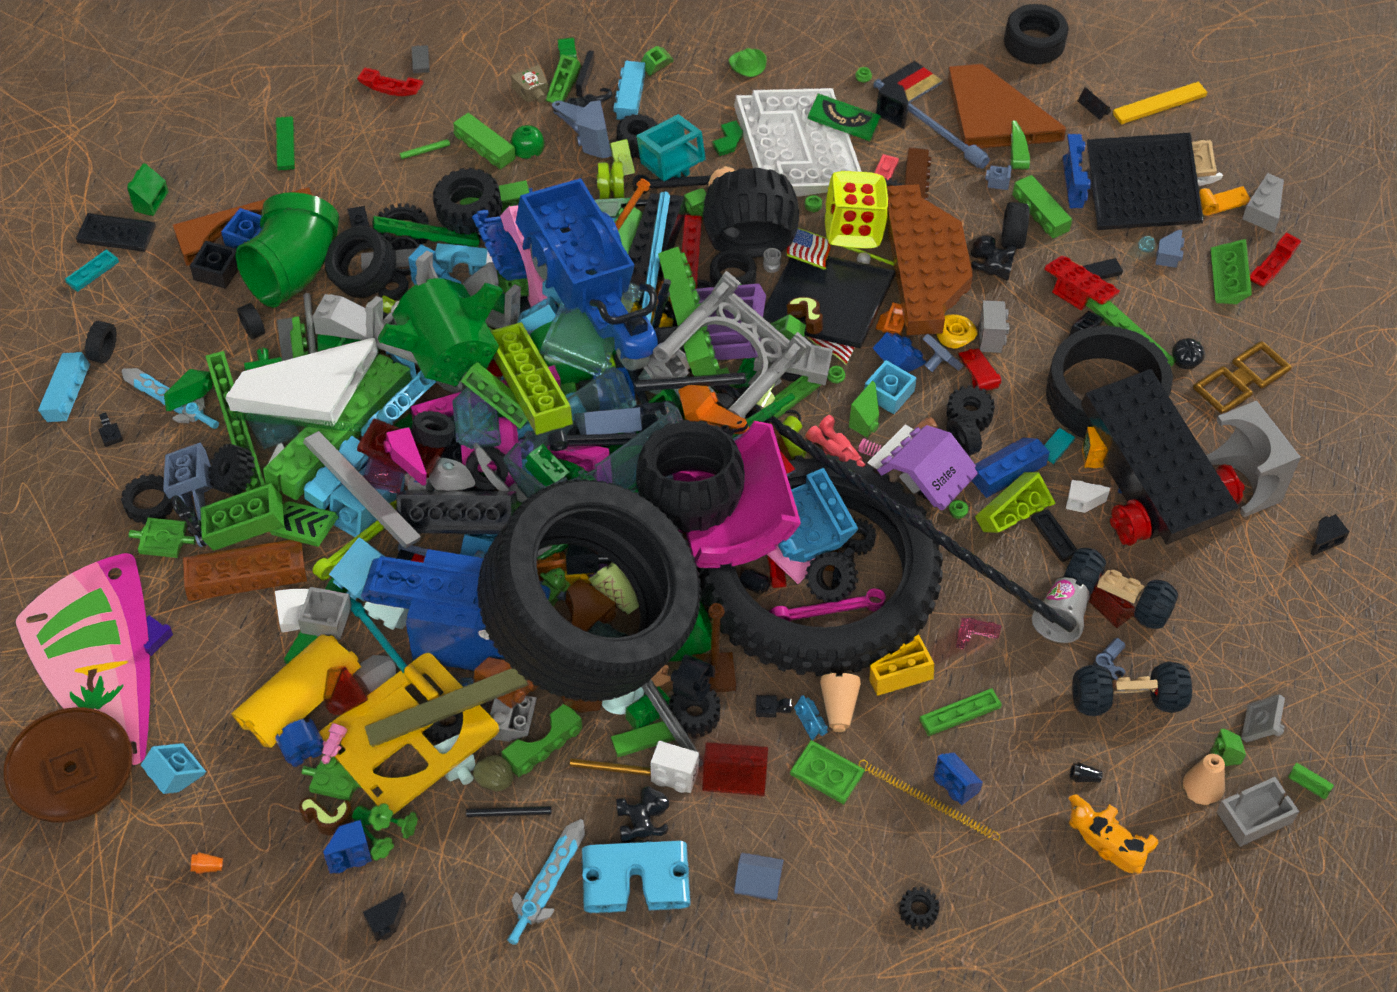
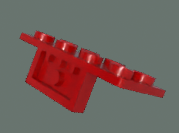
(1078, 284)

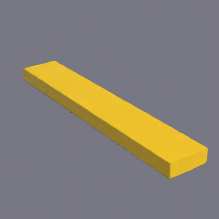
(1159, 102)

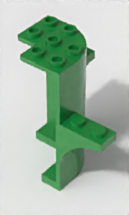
(444, 328)

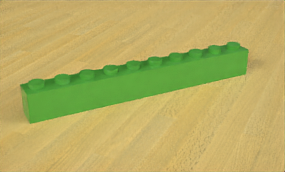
(236, 428)

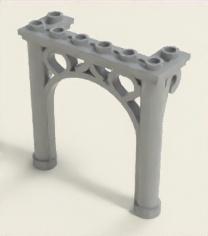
(751, 327)

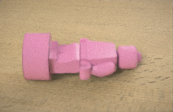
(331, 747)

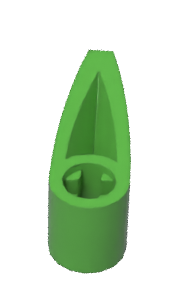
(1019, 150)

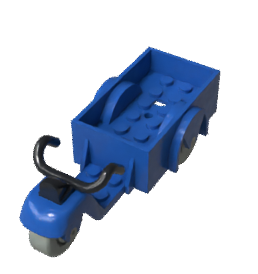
(588, 246)

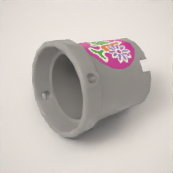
(1068, 601)

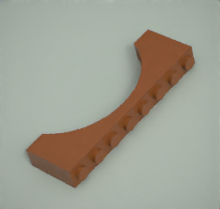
(194, 232)
(586, 608)

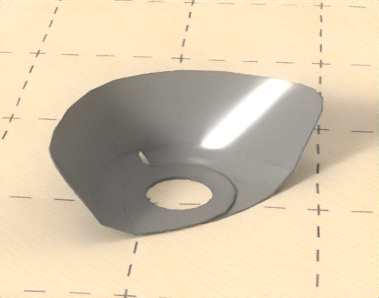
(453, 479)

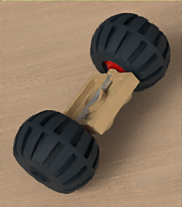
(1153, 604)
(1168, 684)

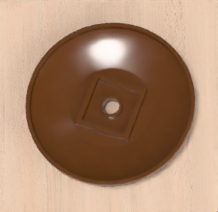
(67, 737)

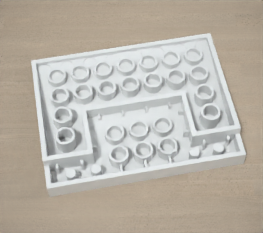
(789, 143)

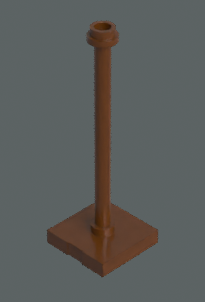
(723, 662)

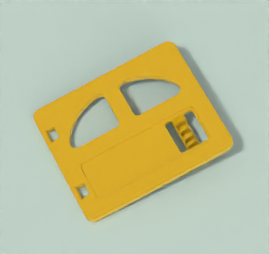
(390, 699)

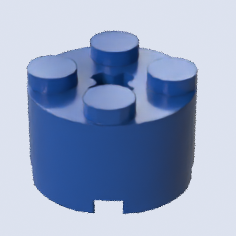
(300, 741)

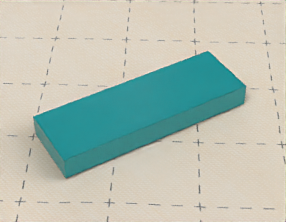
(91, 270)

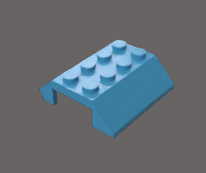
(823, 519)

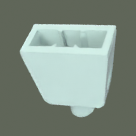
(461, 771)

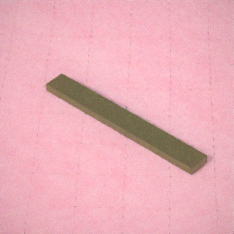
(444, 706)

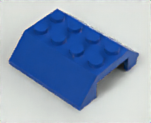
(500, 246)

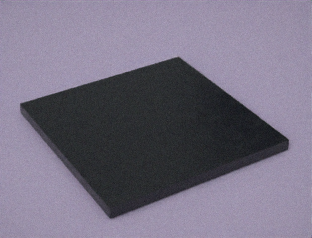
(847, 296)

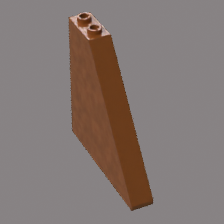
(988, 106)

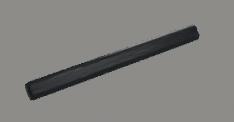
(680, 382)

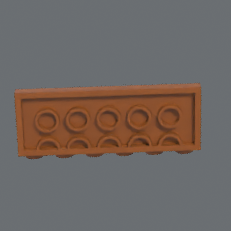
(243, 569)

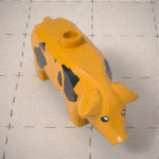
(1109, 837)

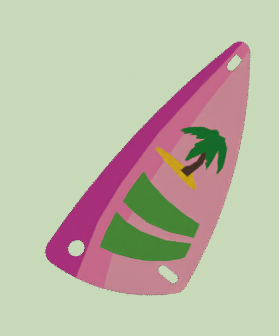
(94, 644)

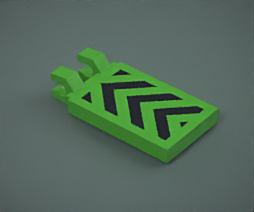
(305, 523)

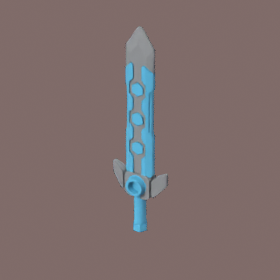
(187, 412)
(532, 907)

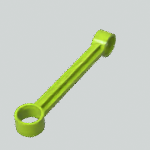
(325, 566)

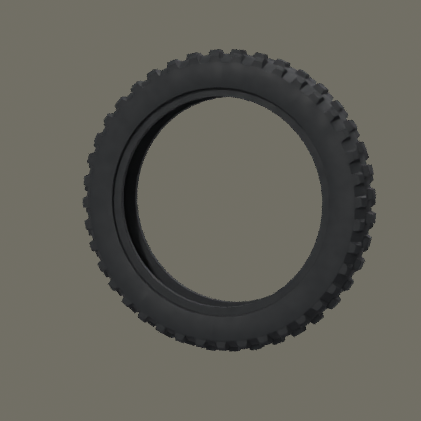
(847, 645)

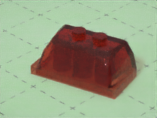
(373, 446)

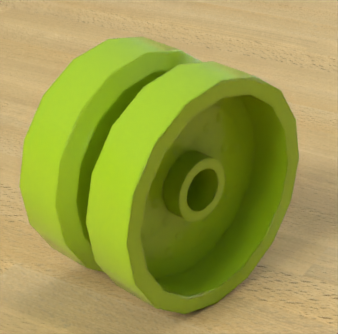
(610, 181)

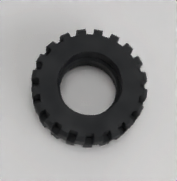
(463, 185)

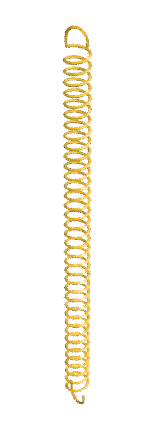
(931, 802)

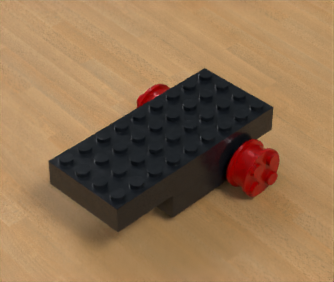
(1158, 464)

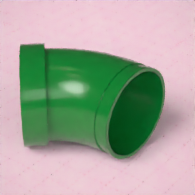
(288, 247)

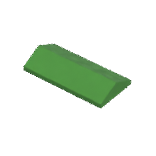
(1231, 272)

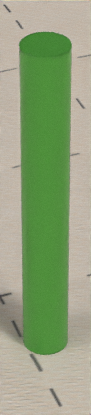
(434, 146)

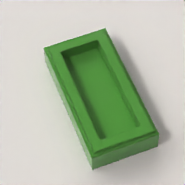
(1310, 781)

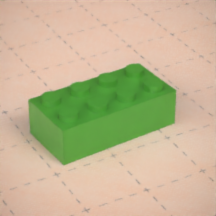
(242, 517)

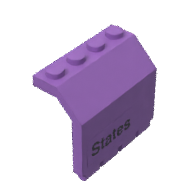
(934, 464)

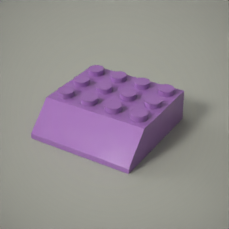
(725, 340)

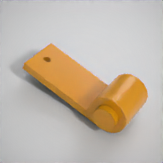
(1222, 201)

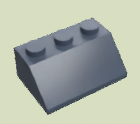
(609, 421)

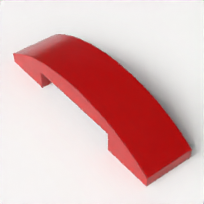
(390, 86)
(1276, 260)

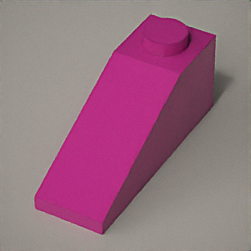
(405, 453)

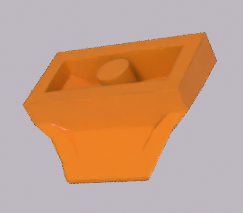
(892, 320)

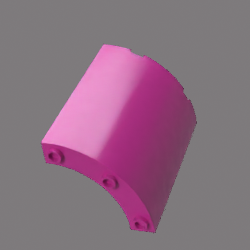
(764, 511)

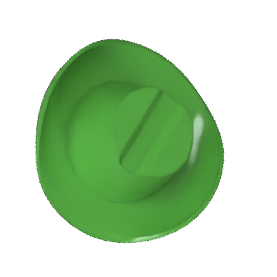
(748, 62)

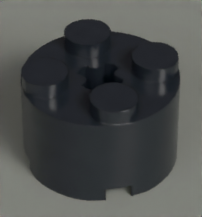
(692, 678)

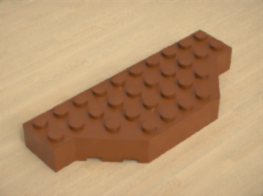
(927, 259)

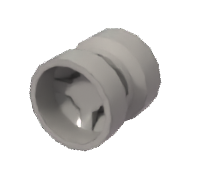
(772, 260)

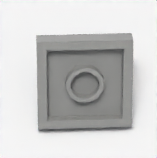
(1263, 718)

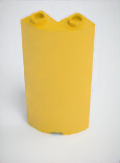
(293, 690)

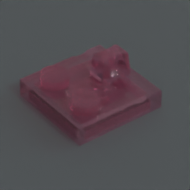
(383, 477)

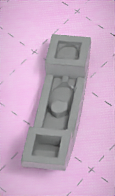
(483, 459)

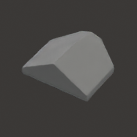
(375, 672)

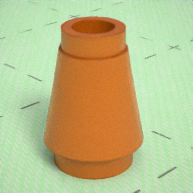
(205, 863)

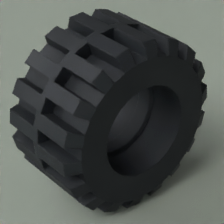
(632, 126)
(815, 576)

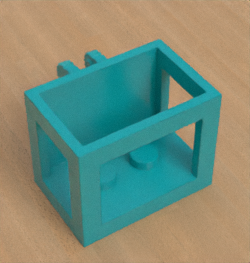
(667, 149)

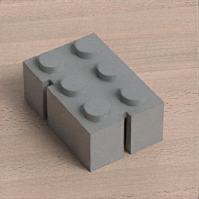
(1257, 811)

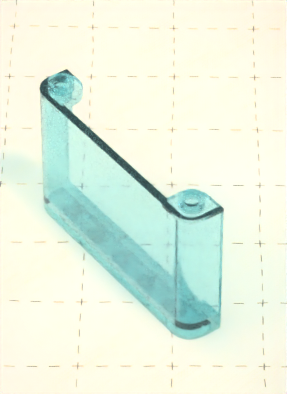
(575, 340)

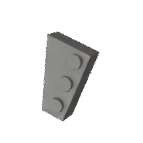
(1265, 204)

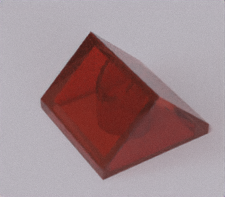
(1112, 607)

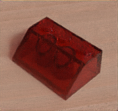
(735, 769)

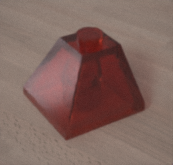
(342, 691)

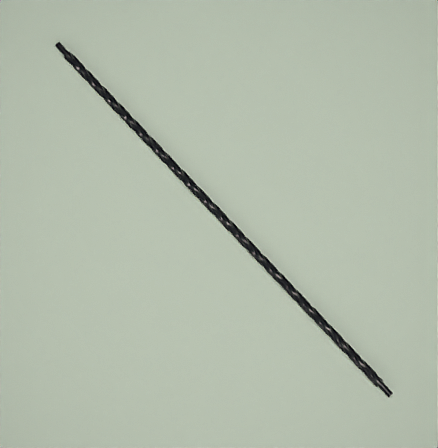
(904, 513)

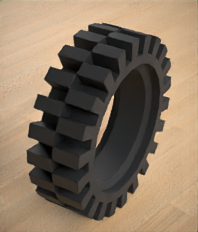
(404, 213)

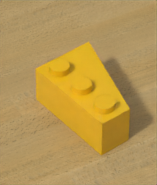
(902, 668)

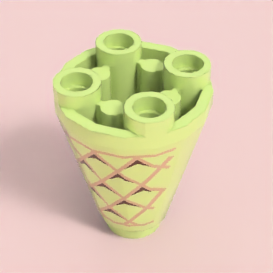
(616, 586)

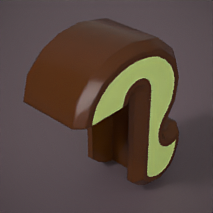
(811, 309)
(325, 821)

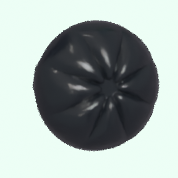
(1188, 353)

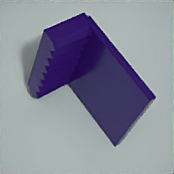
(157, 635)

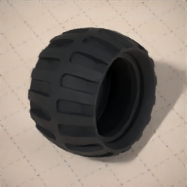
(751, 211)
(687, 448)

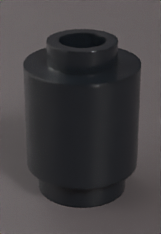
(755, 581)

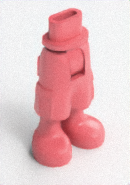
(837, 444)

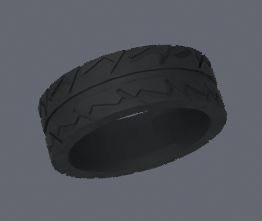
(1099, 343)

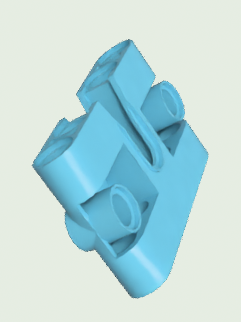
(401, 401)
(618, 862)

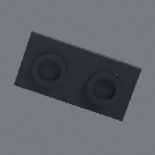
(1093, 104)

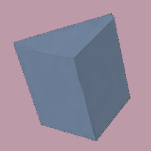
(758, 876)

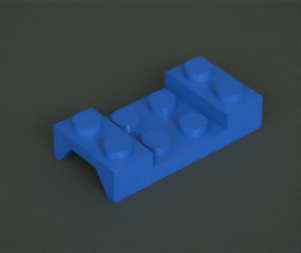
(1076, 180)

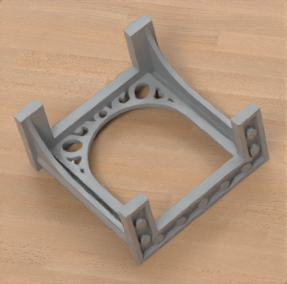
(425, 271)

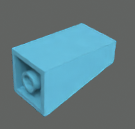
(351, 514)

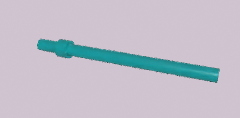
(359, 611)

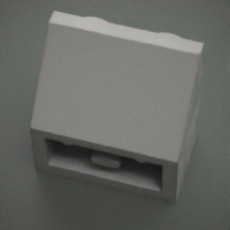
(513, 722)

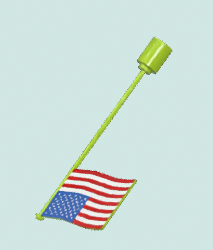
(815, 249)

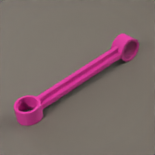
(831, 607)

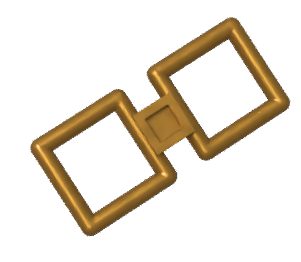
(1242, 377)

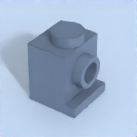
(998, 177)

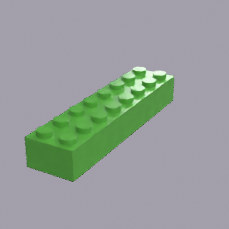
(684, 302)

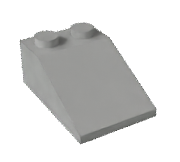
(340, 318)

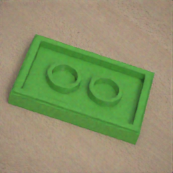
(827, 772)

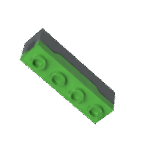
(291, 338)

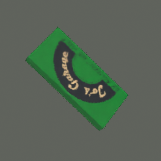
(844, 117)

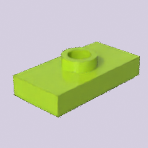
(621, 153)

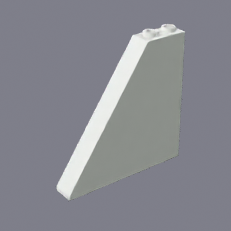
(305, 386)

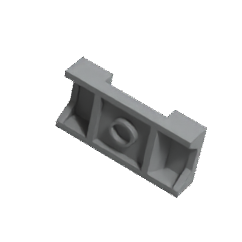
(813, 363)

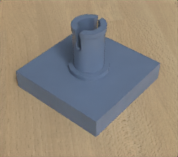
(941, 354)

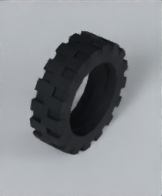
(138, 486)

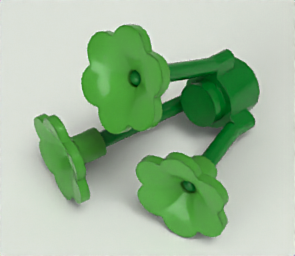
(381, 817)

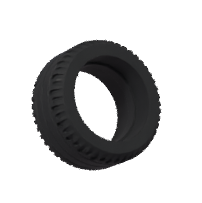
(1015, 225)
(733, 259)

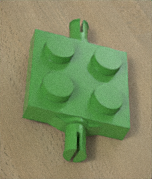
(162, 537)
(331, 780)

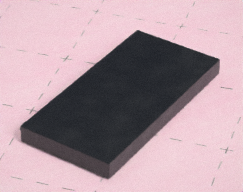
(116, 232)

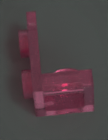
(972, 626)

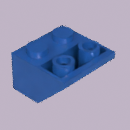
(899, 352)
(956, 778)
(347, 848)

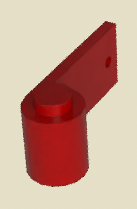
(981, 370)

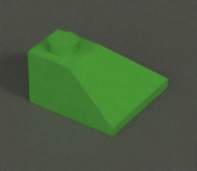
(865, 411)

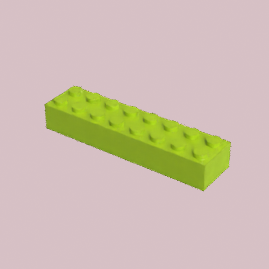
(531, 380)

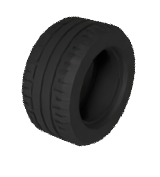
(1038, 18)
(345, 247)

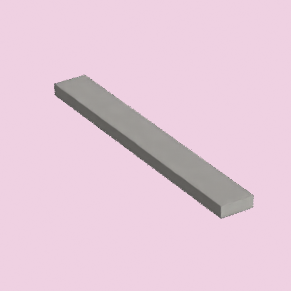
(362, 489)

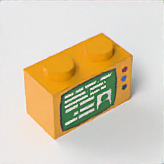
(1093, 449)

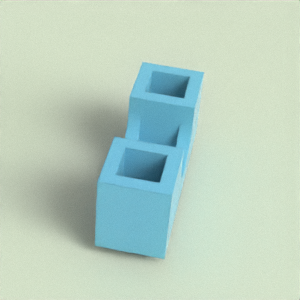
(450, 255)

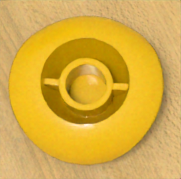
(957, 331)

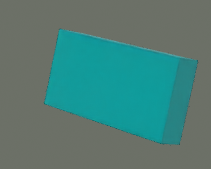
(1058, 444)

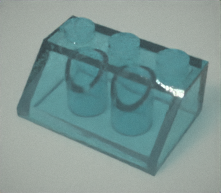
(475, 420)

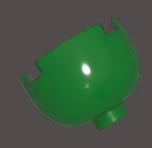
(527, 141)

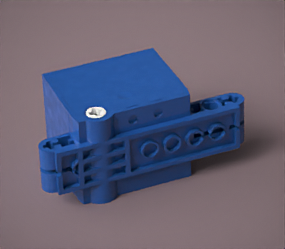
(440, 603)

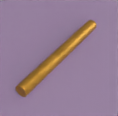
(610, 767)

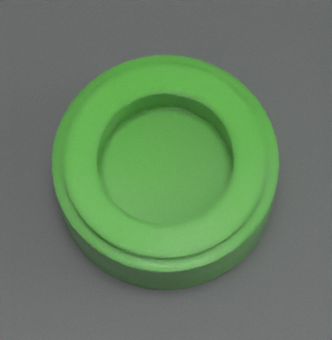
(813, 203)

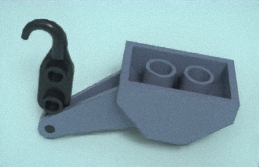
(587, 119)
(186, 476)

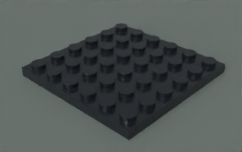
(1144, 181)

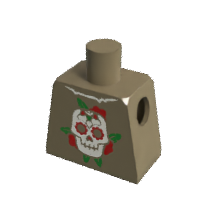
(530, 84)

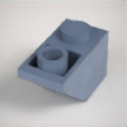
(1169, 250)

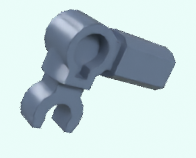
(1108, 655)

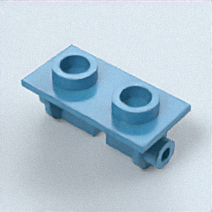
(807, 711)

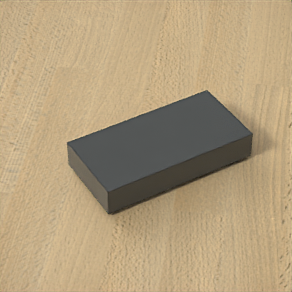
(420, 59)

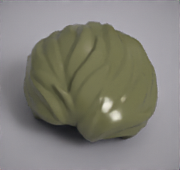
(493, 773)

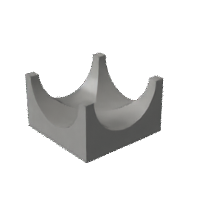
(1259, 453)

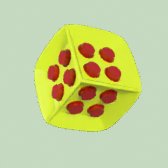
(856, 209)

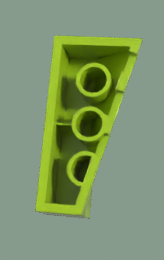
(1017, 502)

